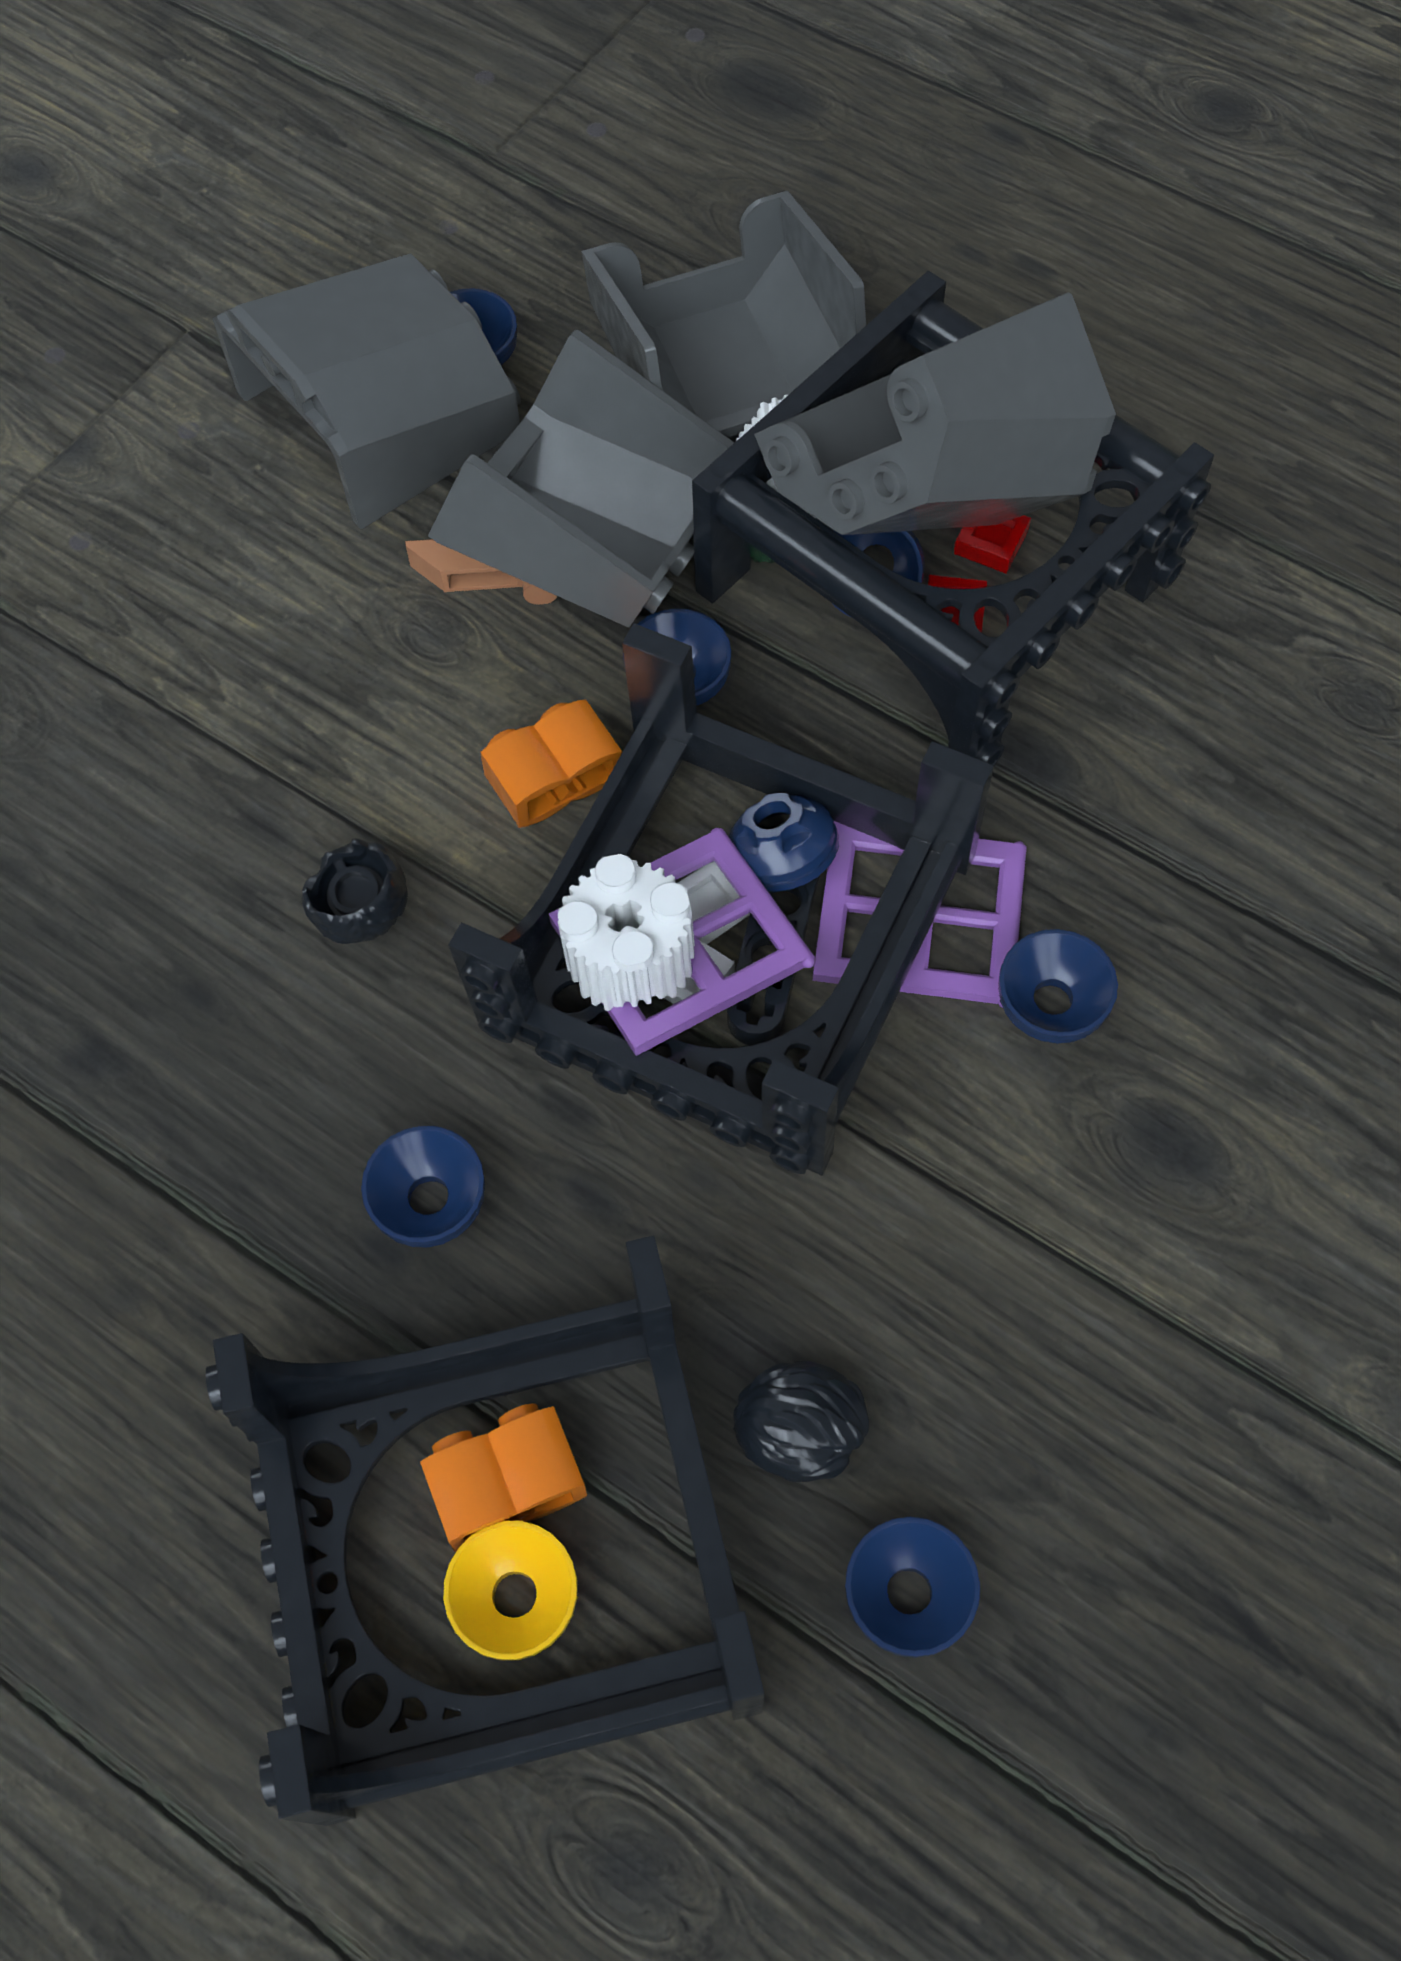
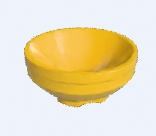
(484, 1563)

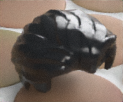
(355, 893)
(801, 1421)

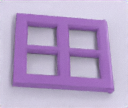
(923, 980)
(716, 990)

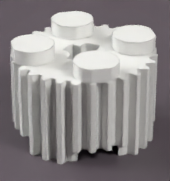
(627, 933)

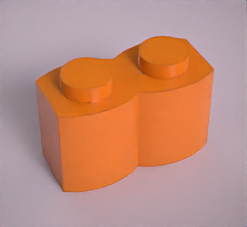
(551, 762)
(503, 1475)

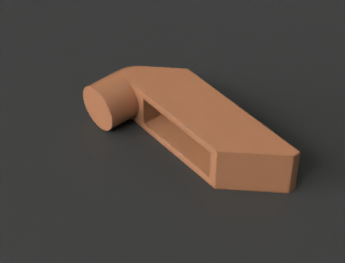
(458, 572)

